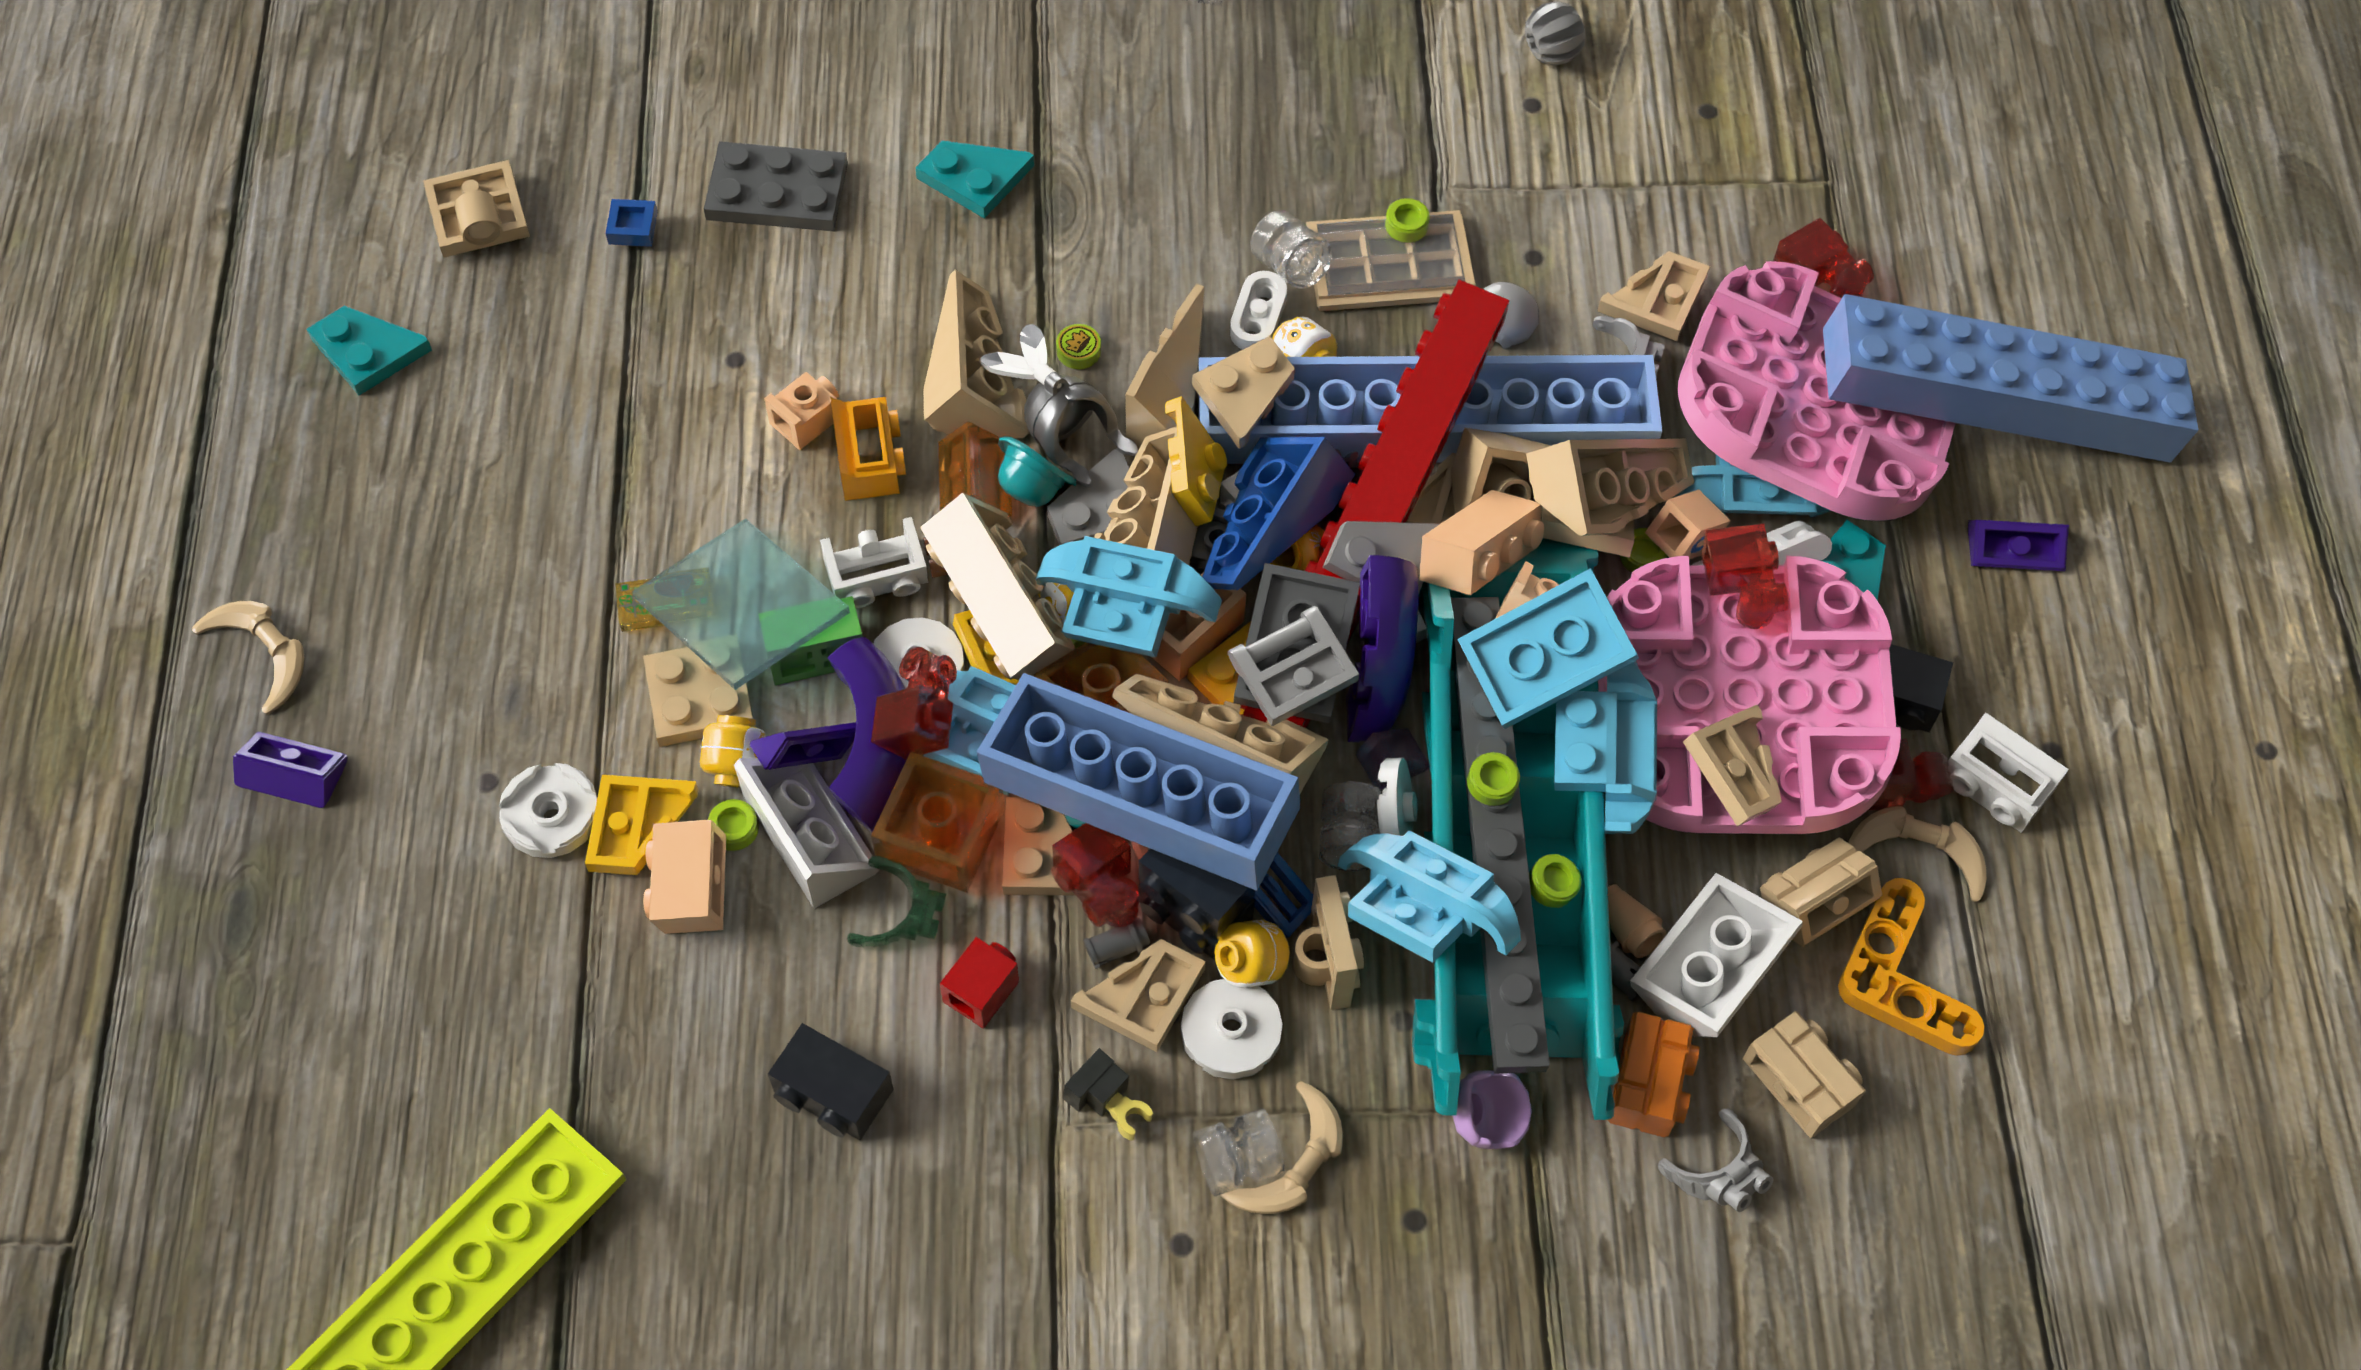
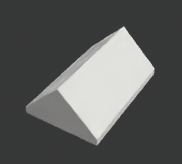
(806, 828)
(1714, 957)

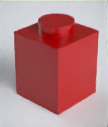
(980, 981)

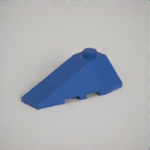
(1281, 496)

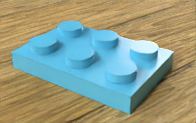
(1548, 648)

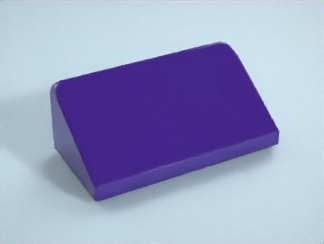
(2018, 544)
(804, 746)
(288, 769)

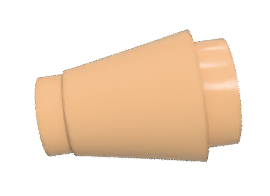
(1633, 923)

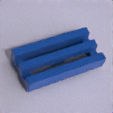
(1295, 886)

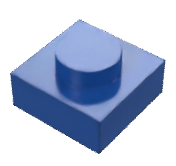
(631, 222)

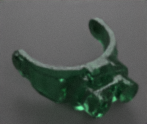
(920, 917)

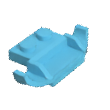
(1742, 492)
(1125, 592)
(977, 703)
(1611, 747)
(1427, 895)

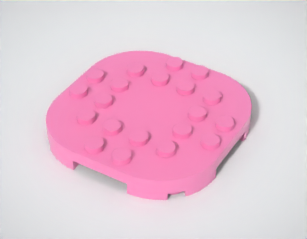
(1763, 404)
(1811, 671)

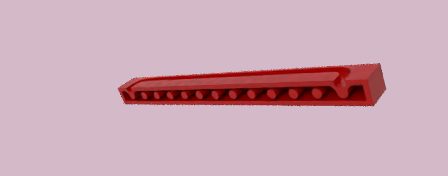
(1419, 423)

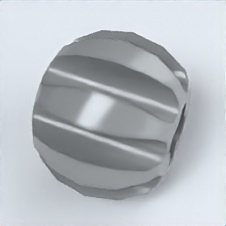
(1555, 33)

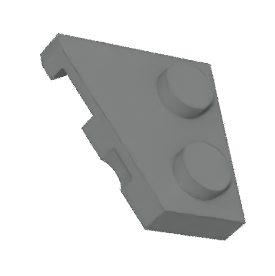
(1084, 509)
(1360, 539)

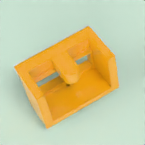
(869, 478)

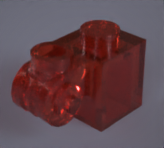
(1826, 252)
(1744, 563)
(921, 714)
(1916, 780)
(1094, 869)

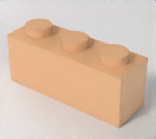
(1480, 542)

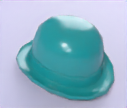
(1028, 474)

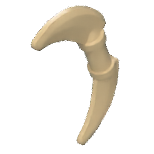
(286, 653)
(1953, 839)
(1290, 1190)

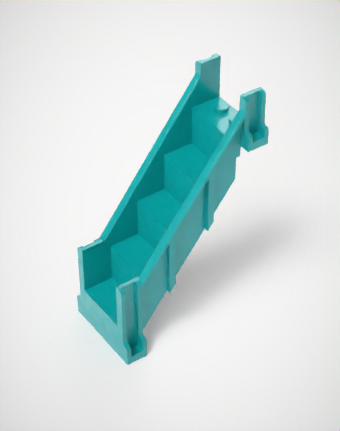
(1569, 939)

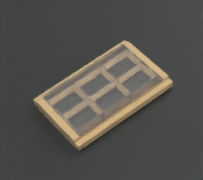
(1379, 271)

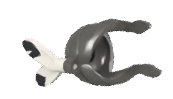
(1057, 403)

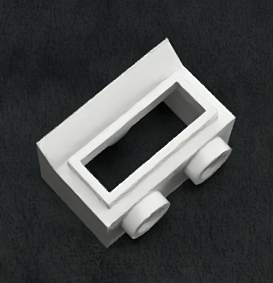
(871, 552)
(1990, 789)

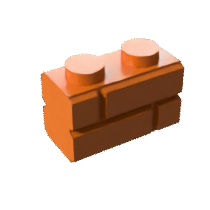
(1652, 1074)

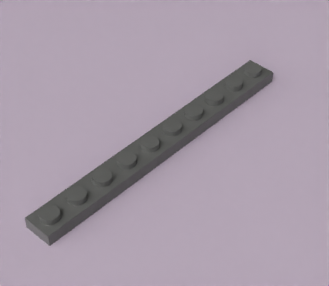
(1500, 847)

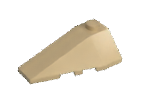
(1167, 372)
(956, 382)
(1490, 463)
(1607, 481)
(1278, 746)

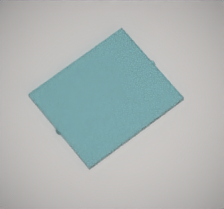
(740, 603)

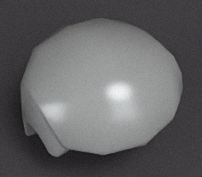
(1521, 315)

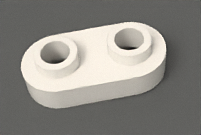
(1257, 314)

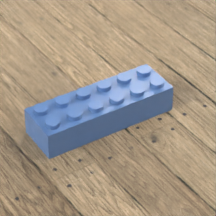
(1140, 780)

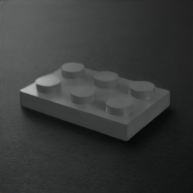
(776, 186)
(1279, 602)

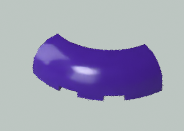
(1387, 660)
(870, 769)

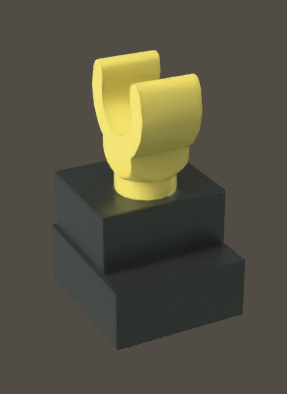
(1101, 1087)

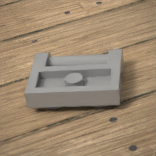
(1299, 678)

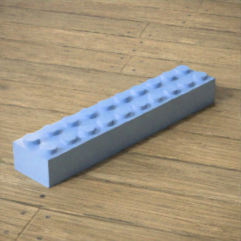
(1518, 396)

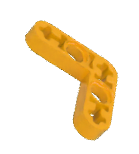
(1889, 985)

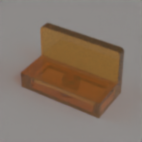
(971, 466)

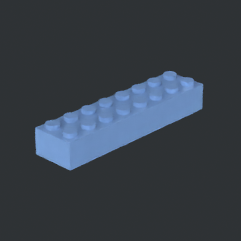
(2008, 378)

